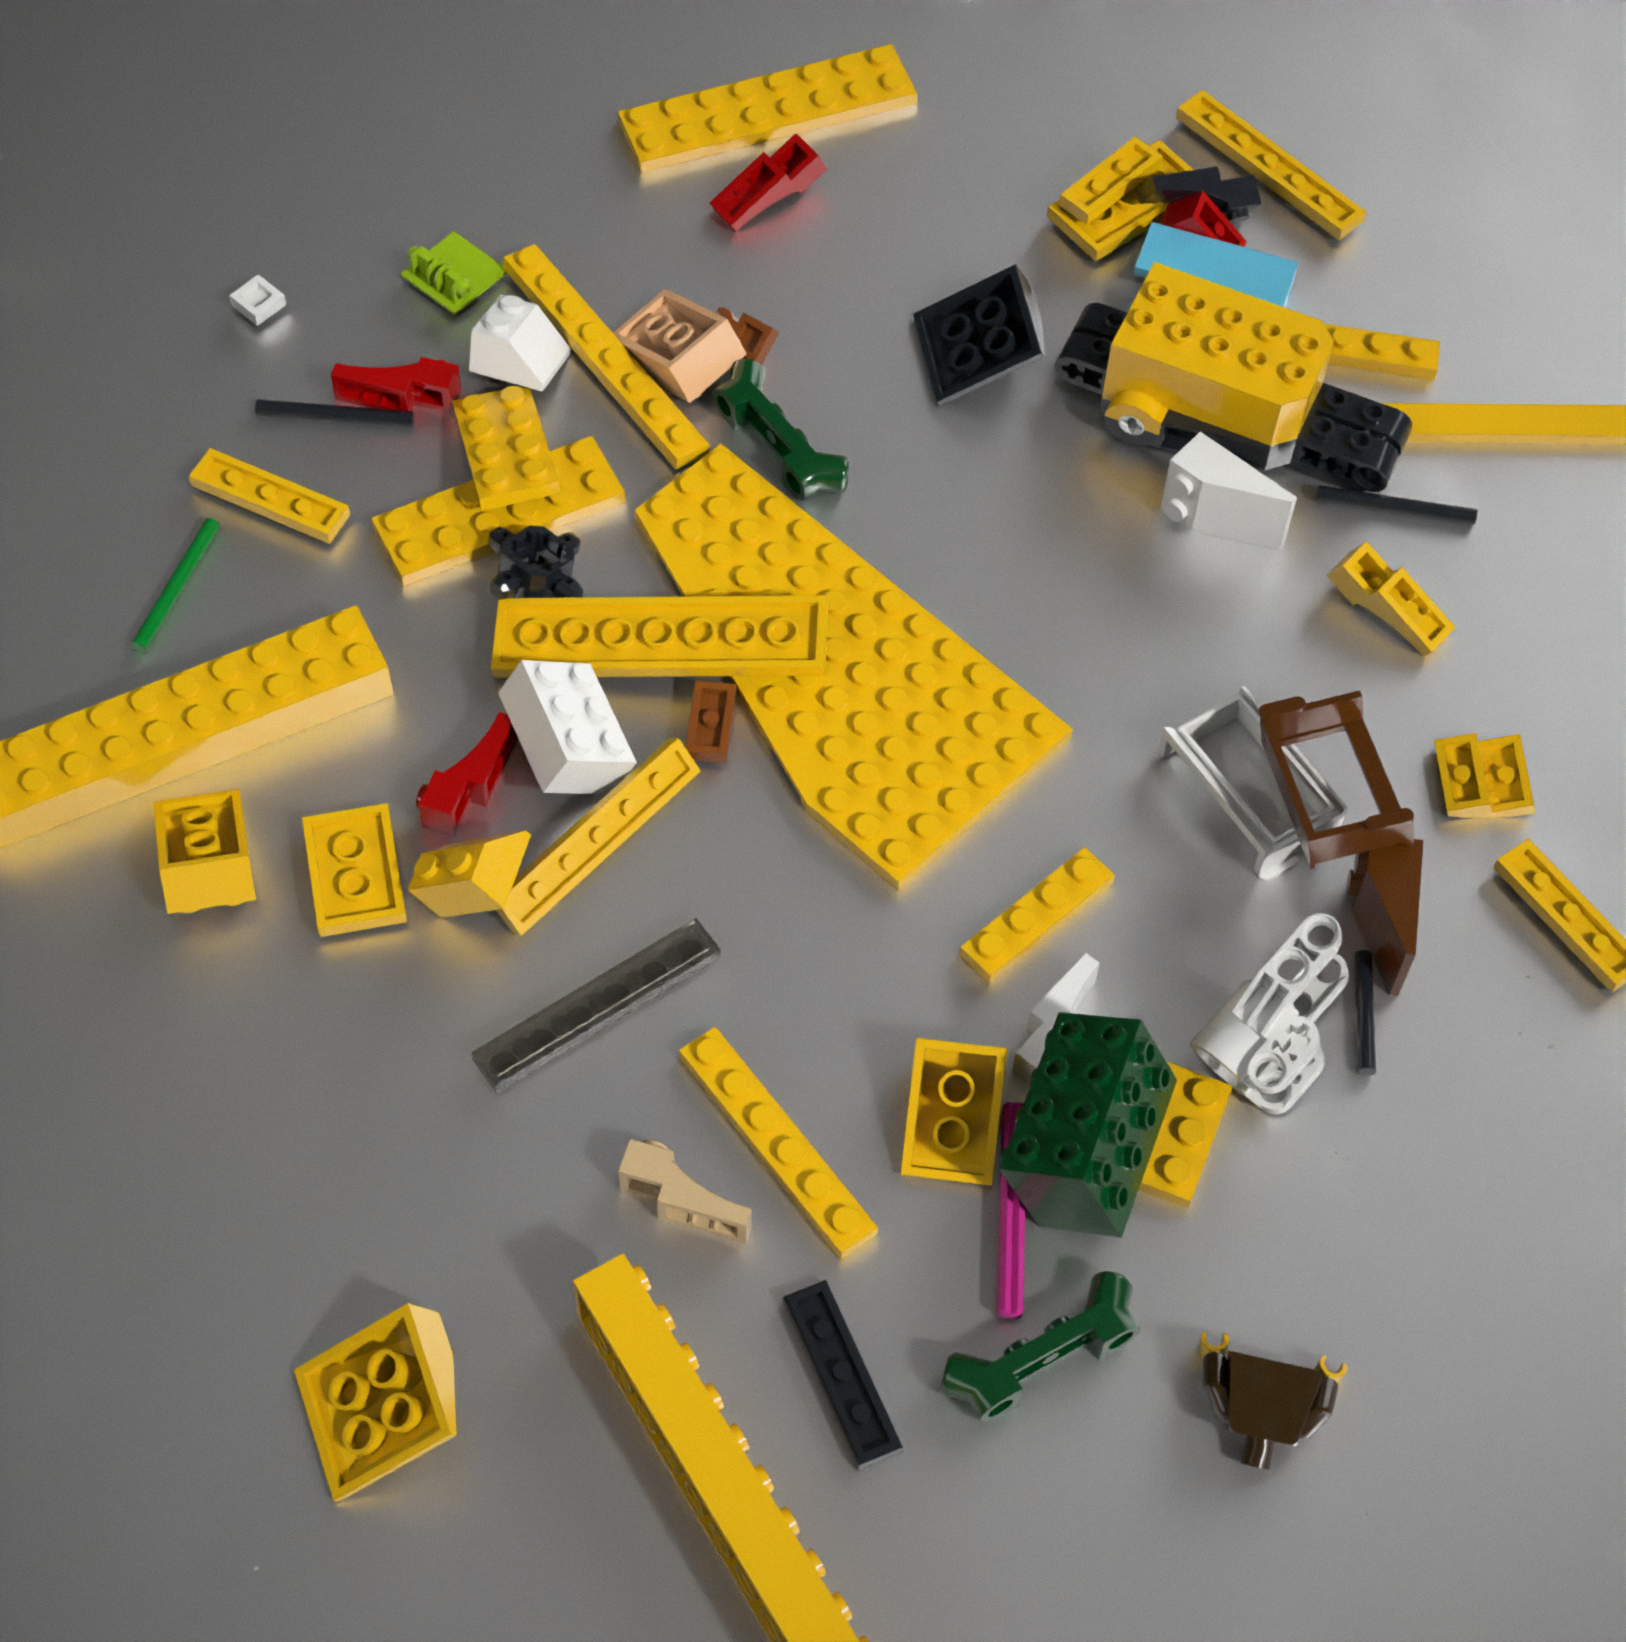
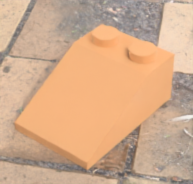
(681, 344)

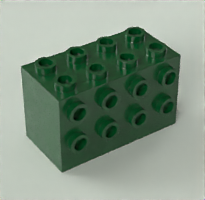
(1088, 1124)

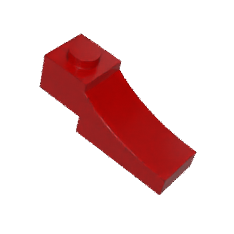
(768, 181)
(421, 384)
(470, 780)

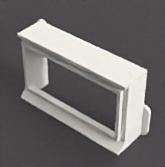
(1277, 853)

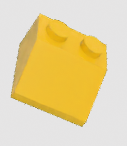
(469, 874)

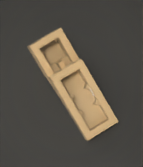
(651, 1172)

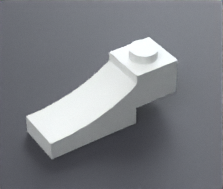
(1061, 998)

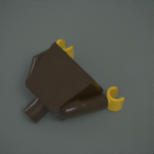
(1267, 1398)

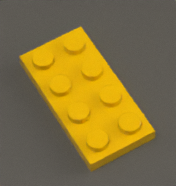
(1121, 220)
(506, 447)

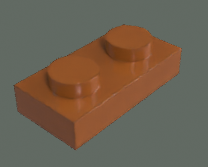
(711, 721)

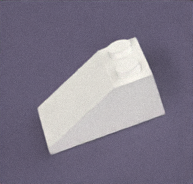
(1225, 496)

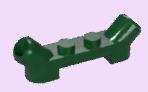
(803, 468)
(996, 1387)

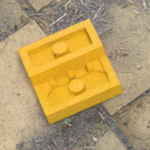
(1484, 777)

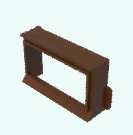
(1297, 721)

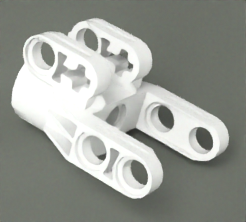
(1261, 1029)

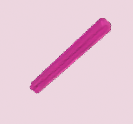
(1011, 1233)

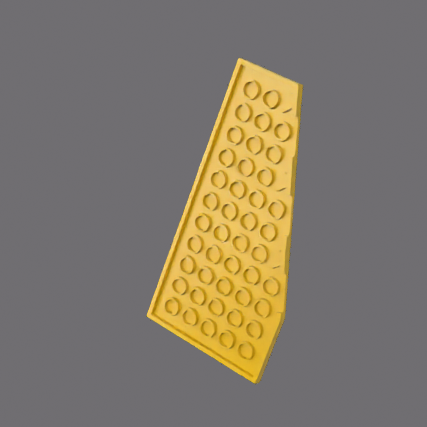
(910, 720)

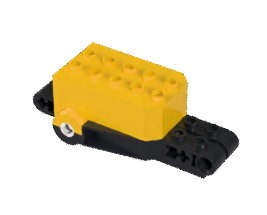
(1235, 371)

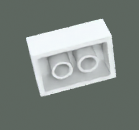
(566, 727)

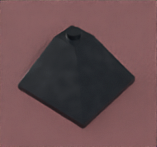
(980, 334)

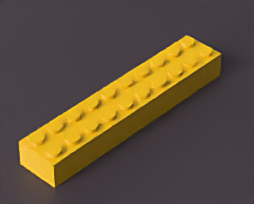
(188, 723)
(708, 1458)

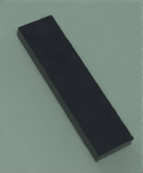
(842, 1375)

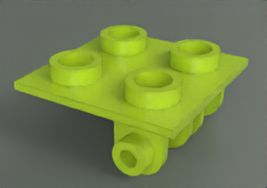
(452, 272)

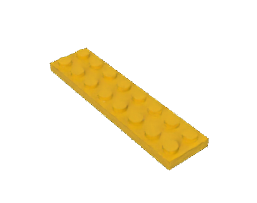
(766, 108)
(666, 635)

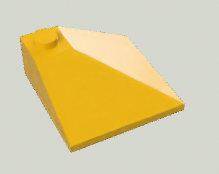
(380, 1398)

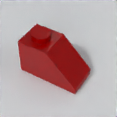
(1201, 217)

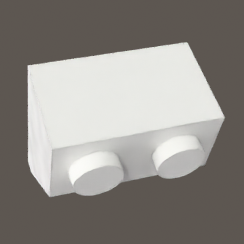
(517, 344)

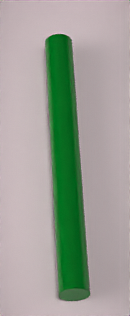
(175, 585)

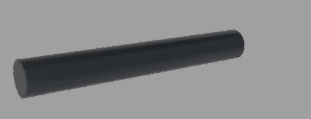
(1365, 1013)

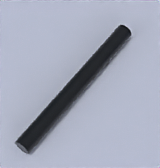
(334, 413)
(1396, 505)

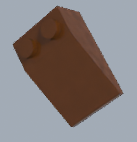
(1387, 907)

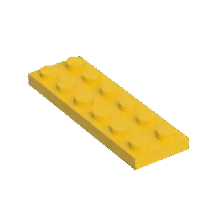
(454, 530)

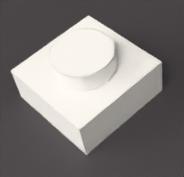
(257, 300)

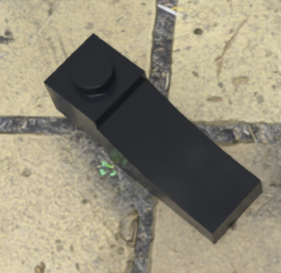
(1232, 196)

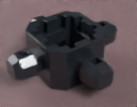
(535, 545)

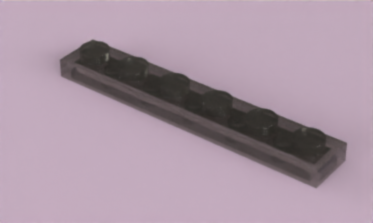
(595, 1005)

